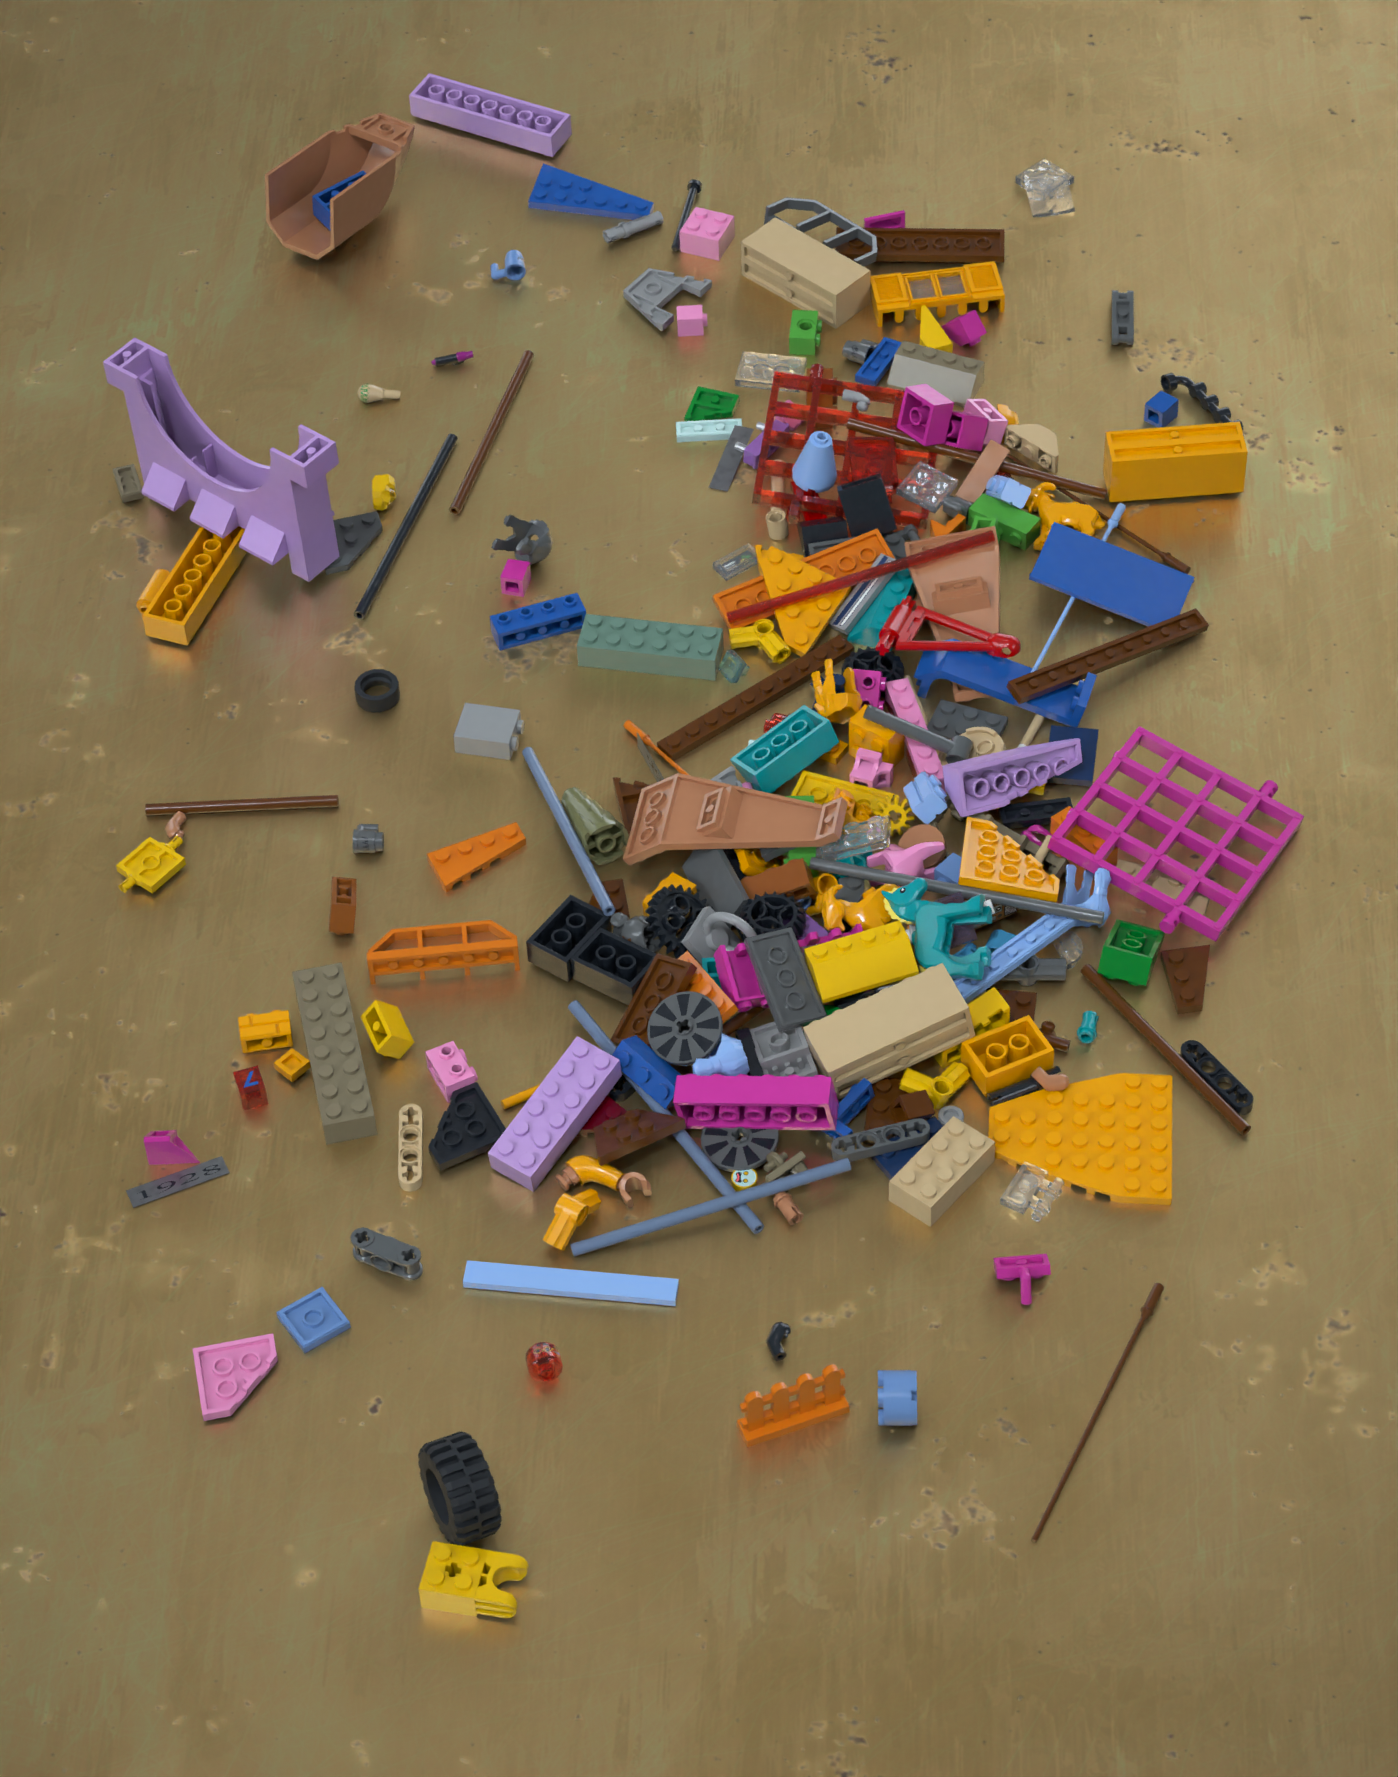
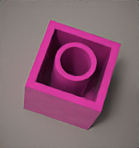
(966, 431)

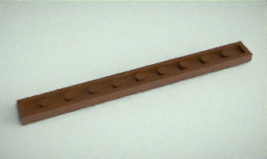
(1107, 656)
(754, 698)

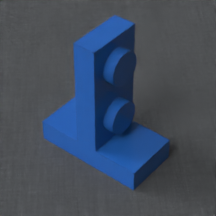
(850, 1106)

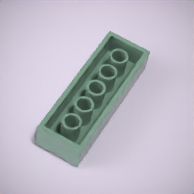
(650, 647)

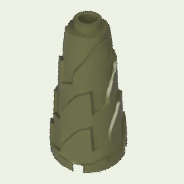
(596, 828)

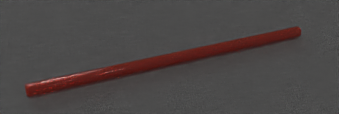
(860, 577)

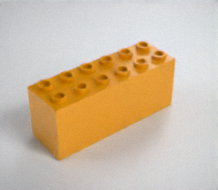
(1174, 461)

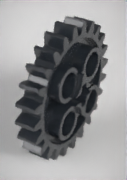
(668, 913)

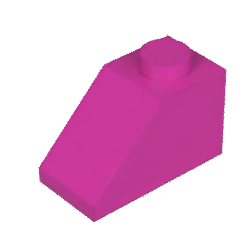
(965, 329)

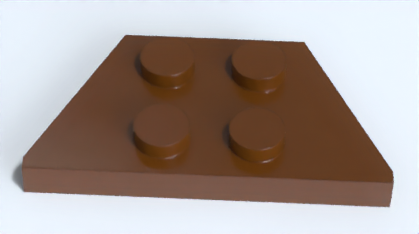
(627, 799)
(633, 1131)

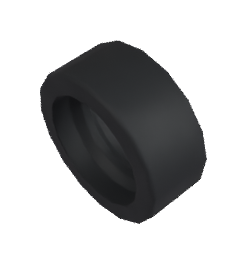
(373, 678)

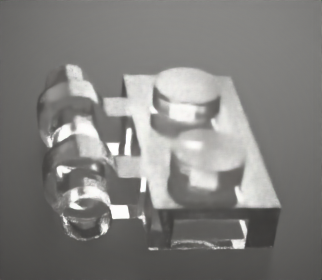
(1024, 1188)

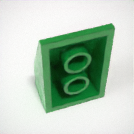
(1130, 952)

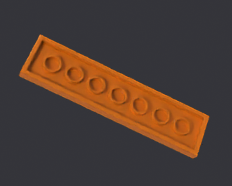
(836, 561)

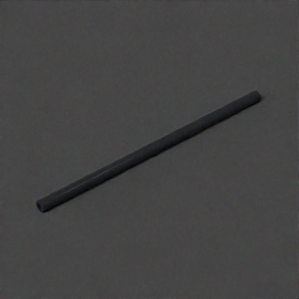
(405, 527)

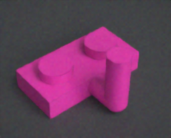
(1024, 1267)

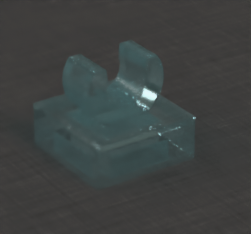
(733, 666)

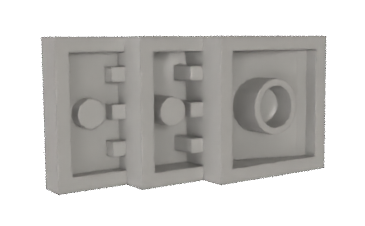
(783, 1051)

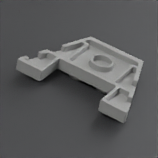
(657, 288)

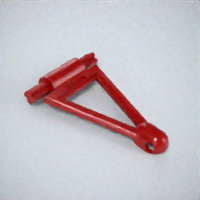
(904, 625)

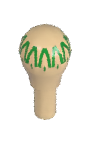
(370, 393)

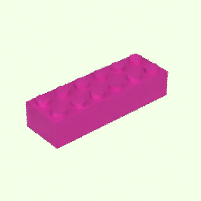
(756, 1102)

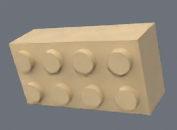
(941, 1171)

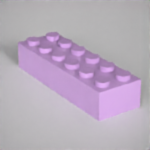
(555, 1114)

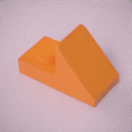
(956, 525)

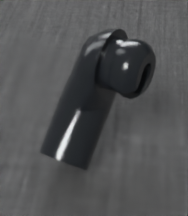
(777, 1333)

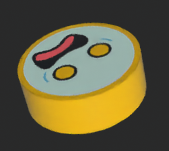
(744, 1179)

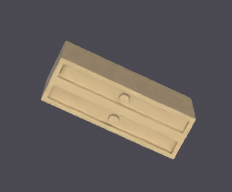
(805, 272)
(890, 1030)

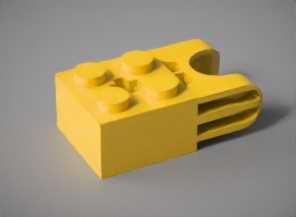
(467, 1580)

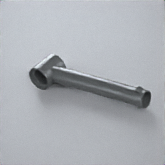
(956, 749)

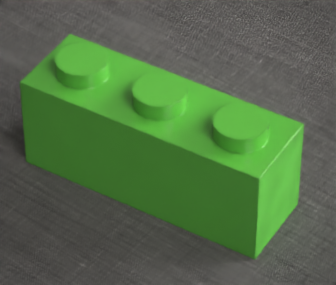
(1014, 524)

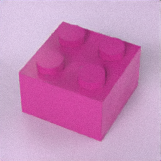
(925, 414)

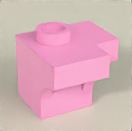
(870, 770)

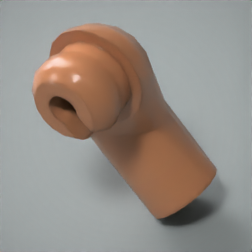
(173, 825)
(1051, 1082)

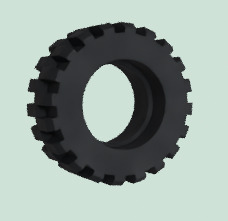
(459, 1488)

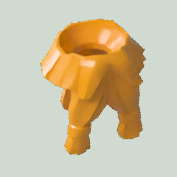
(833, 706)

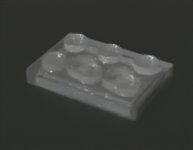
(758, 369)
(858, 839)

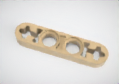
(410, 1147)

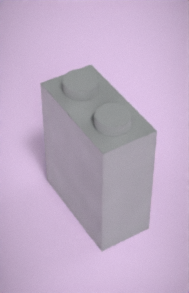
(488, 731)

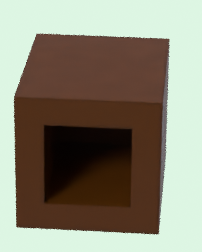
(912, 1106)

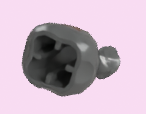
(635, 931)

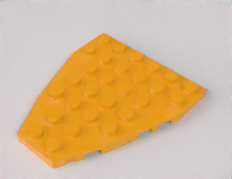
(1094, 1134)

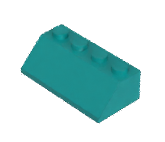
(870, 624)
(785, 750)

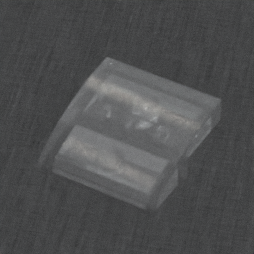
(1049, 195)

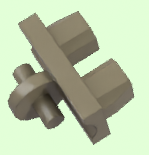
(781, 1169)

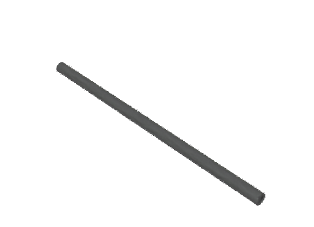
(950, 888)

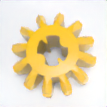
(898, 808)

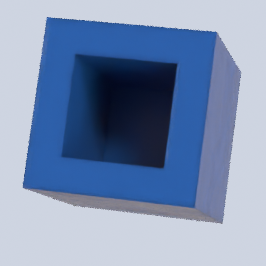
(1161, 409)

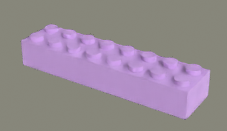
(490, 115)

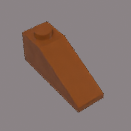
(342, 905)

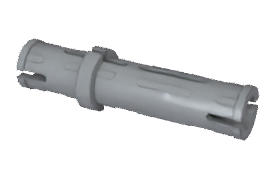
(626, 229)

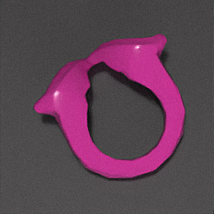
(1035, 829)

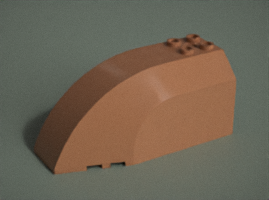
(374, 146)

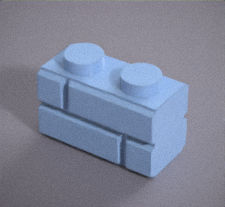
(1008, 491)
(926, 797)

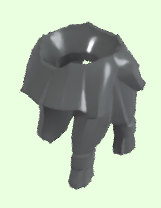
(520, 542)

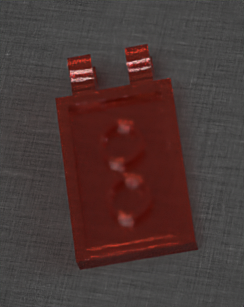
(872, 457)

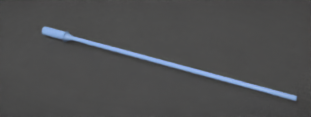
(1112, 523)

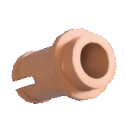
(784, 1203)

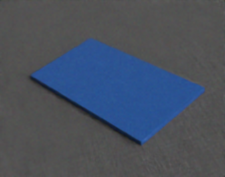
(1110, 577)

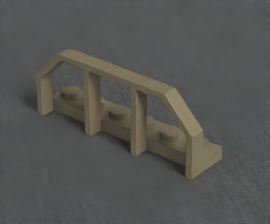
(1056, 864)

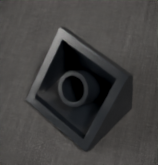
(821, 530)

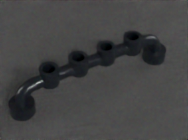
(1170, 382)

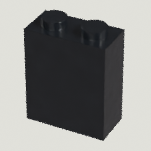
(867, 506)

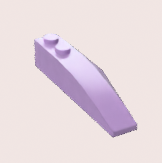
(1001, 776)

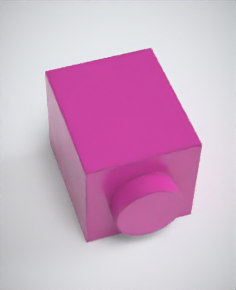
(515, 577)

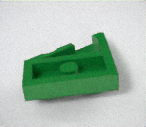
(711, 405)

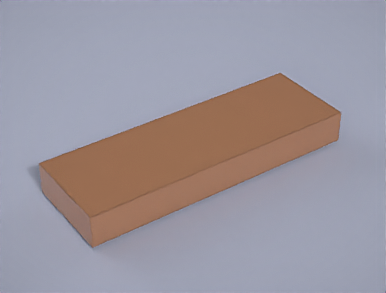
(984, 468)

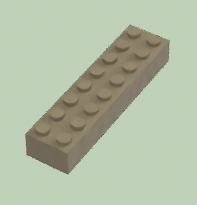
(334, 1053)

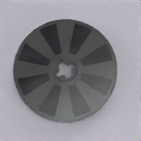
(683, 1010)
(732, 1155)

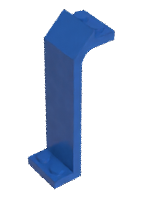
(991, 675)

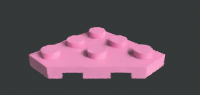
(231, 1372)

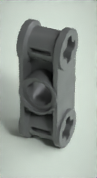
(386, 1253)

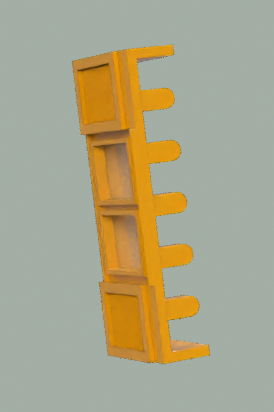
(936, 289)

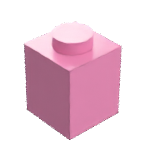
(691, 320)

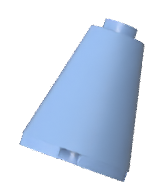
(816, 464)

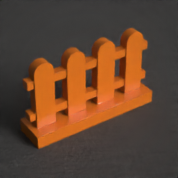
(794, 1415)

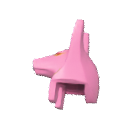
(905, 861)

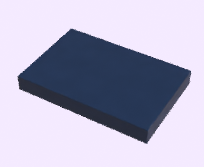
(1082, 773)

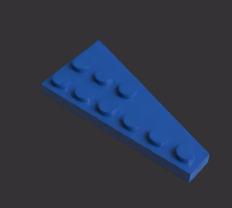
(574, 194)

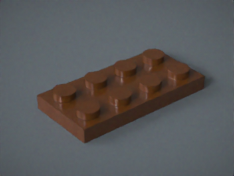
(662, 979)

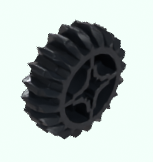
(871, 660)
(774, 913)

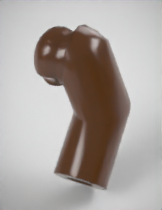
(1058, 1043)

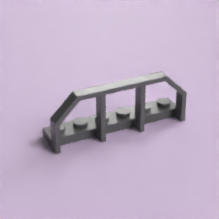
(825, 215)

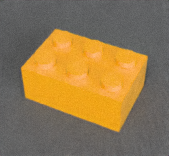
(1006, 1054)

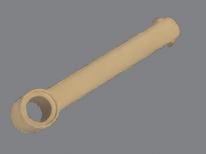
(776, 517)

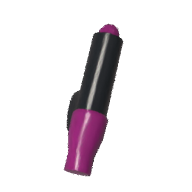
(455, 359)

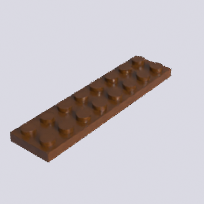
(929, 245)

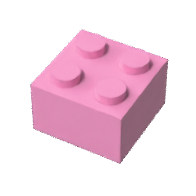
(707, 233)

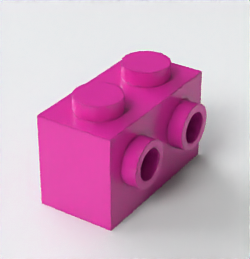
(869, 686)

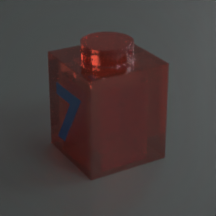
(250, 1088)

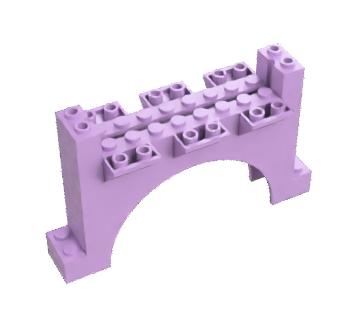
(182, 460)

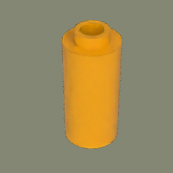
(151, 589)

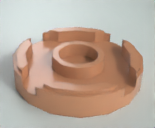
(924, 833)

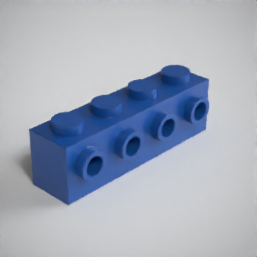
(537, 621)

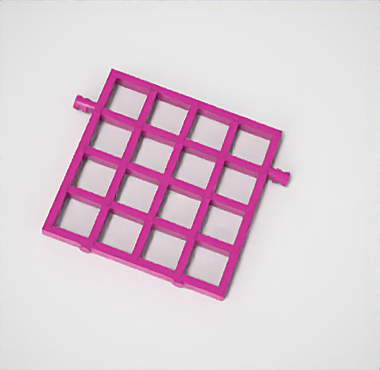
(1177, 832)

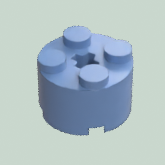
(897, 1397)

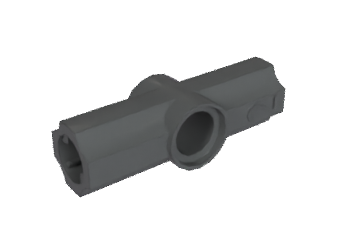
(1038, 969)

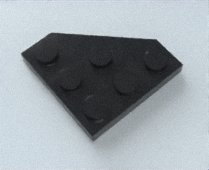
(465, 1128)

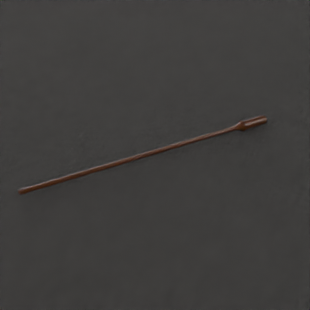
(1166, 557)
(1146, 1311)

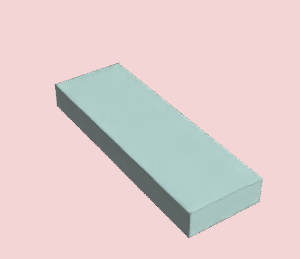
(706, 430)

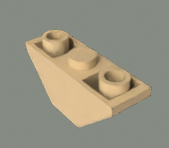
(1034, 443)

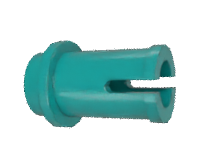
(1087, 1031)

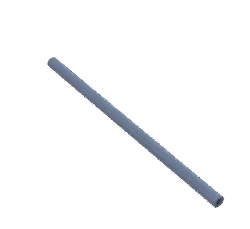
(568, 832)
(710, 1207)

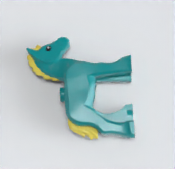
(935, 928)

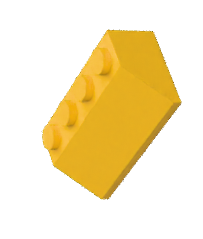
(861, 961)

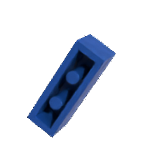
(647, 1070)

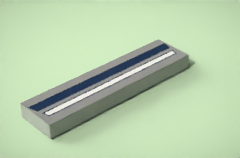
(860, 600)

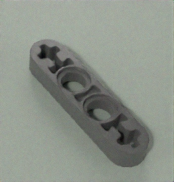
(882, 1144)

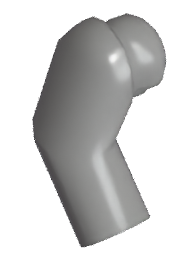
(856, 397)

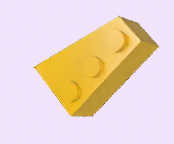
(987, 1013)

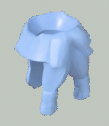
(1080, 898)
(725, 1059)

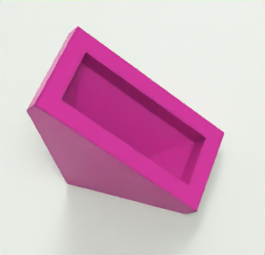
(888, 220)

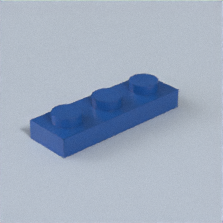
(878, 362)

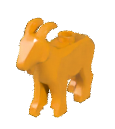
(1073, 514)
(868, 912)

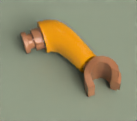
(587, 1169)

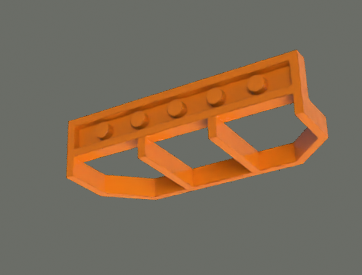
(444, 956)

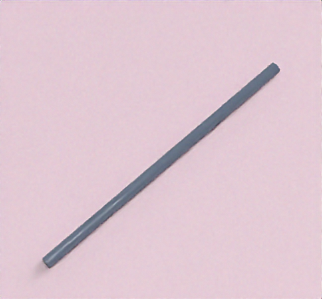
(681, 1136)

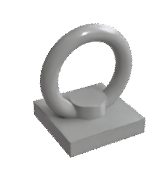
(711, 931)

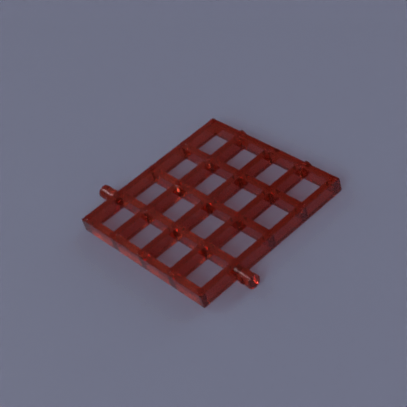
(817, 384)

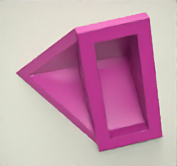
(167, 1148)

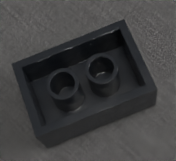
(564, 935)
(611, 965)

